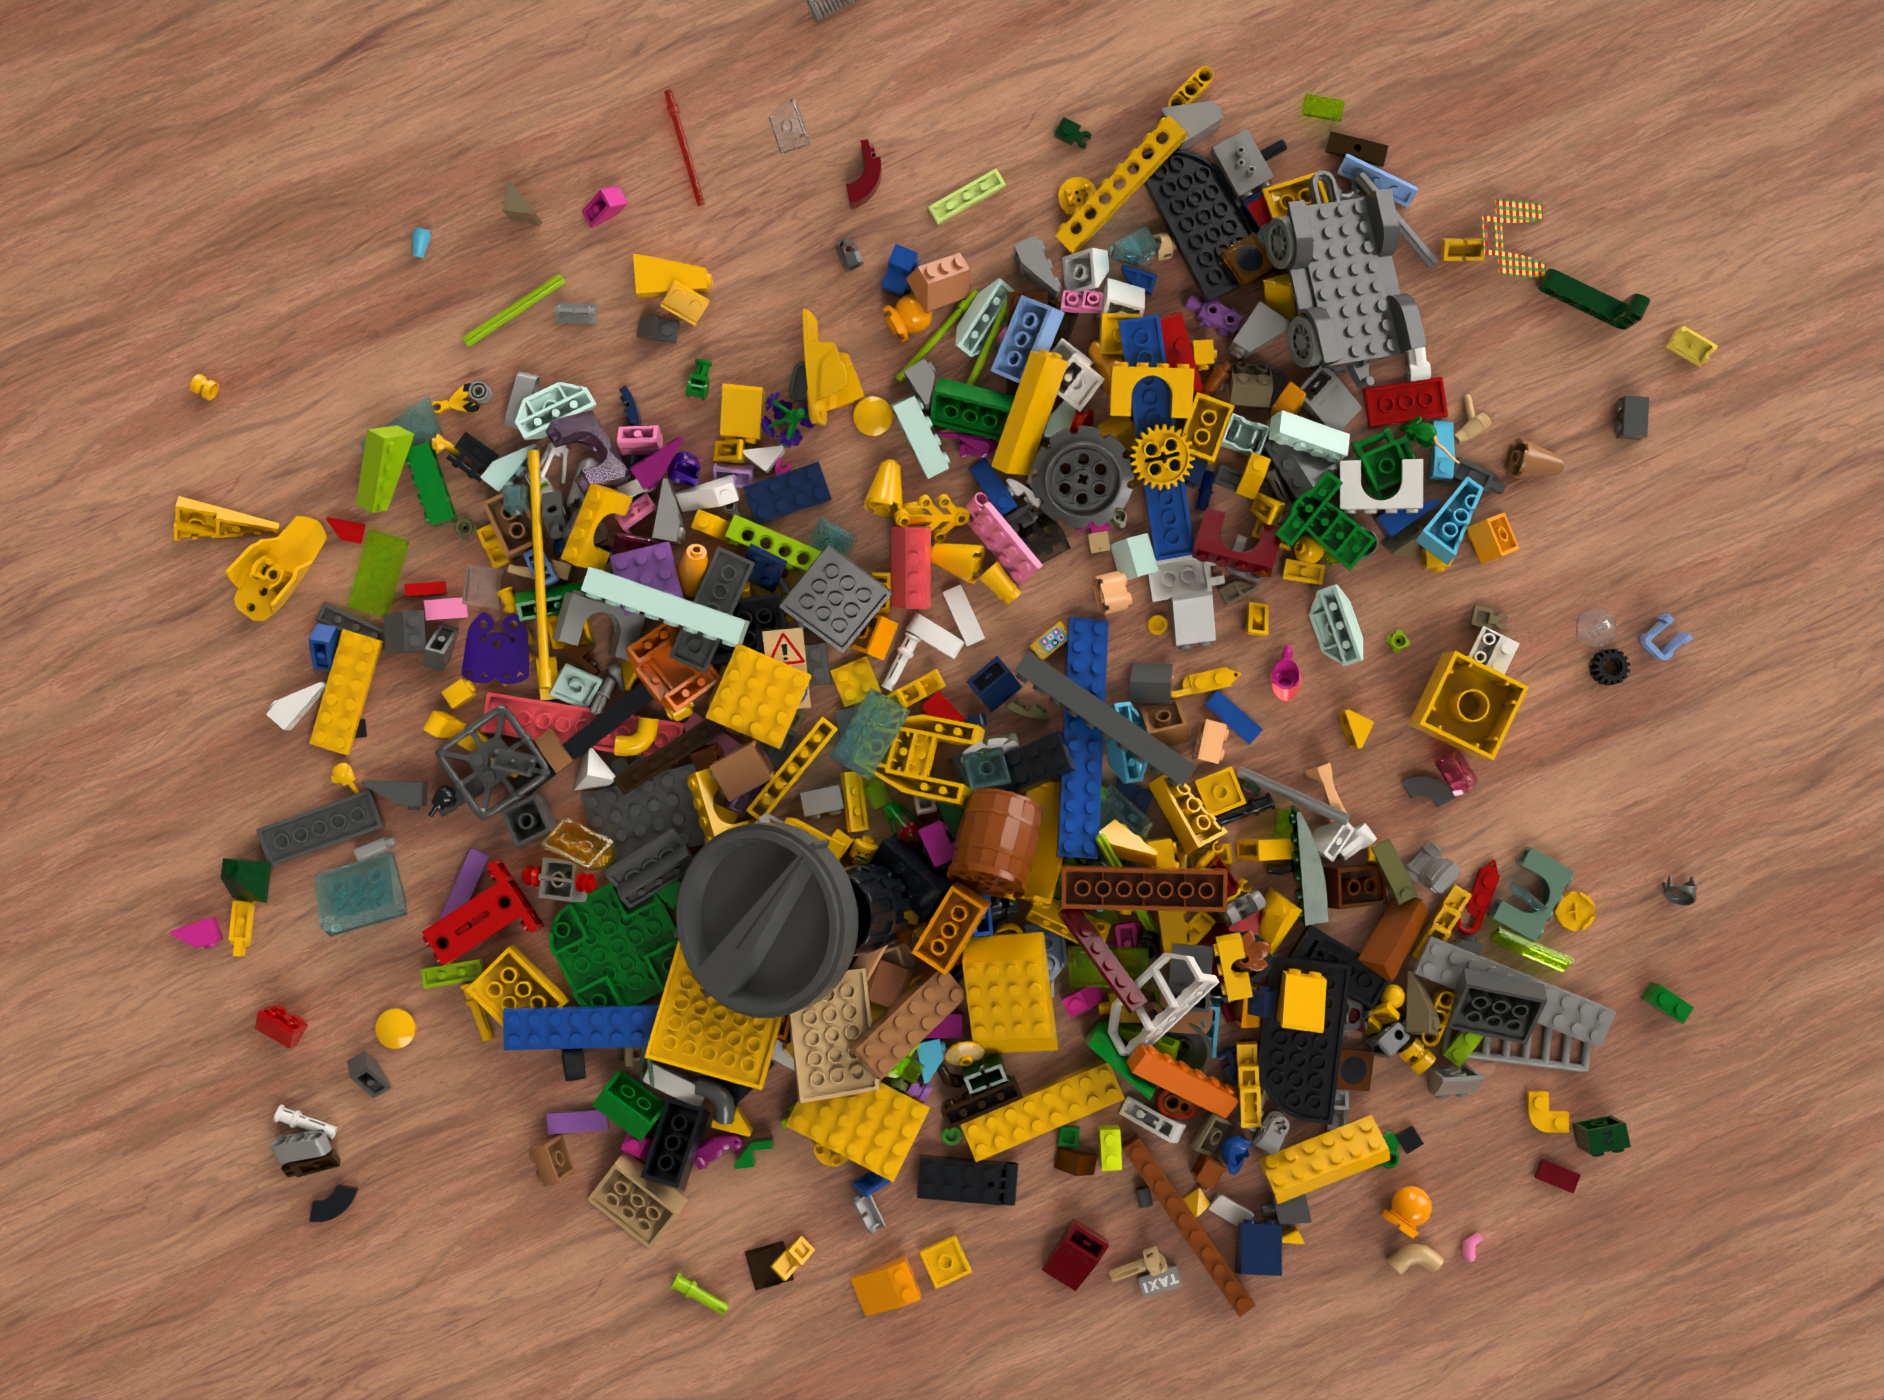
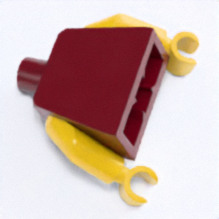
(1209, 860)

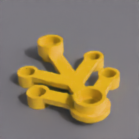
(936, 516)

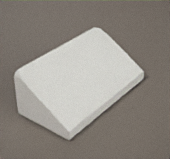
(1229, 1209)

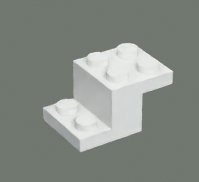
(1079, 378)

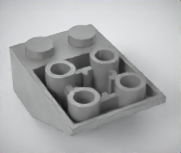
(1035, 267)
(1329, 399)

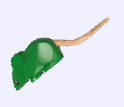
(1423, 433)

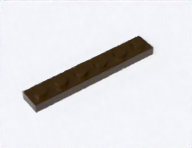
(668, 755)

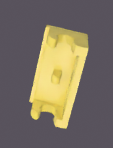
(1691, 346)

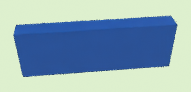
(1233, 717)

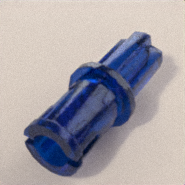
(1205, 491)

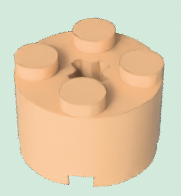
(1111, 592)

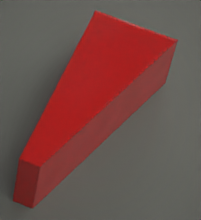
(425, 589)

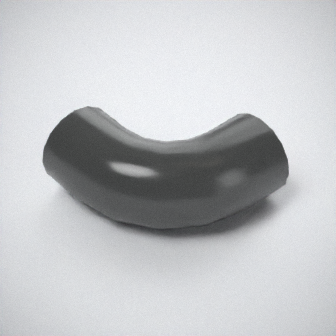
(719, 1095)

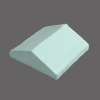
(1134, 556)
(575, 686)

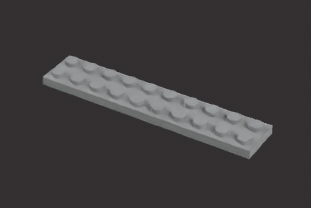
(1562, 1012)

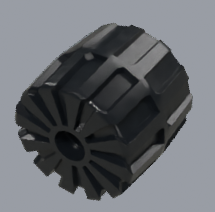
(878, 906)

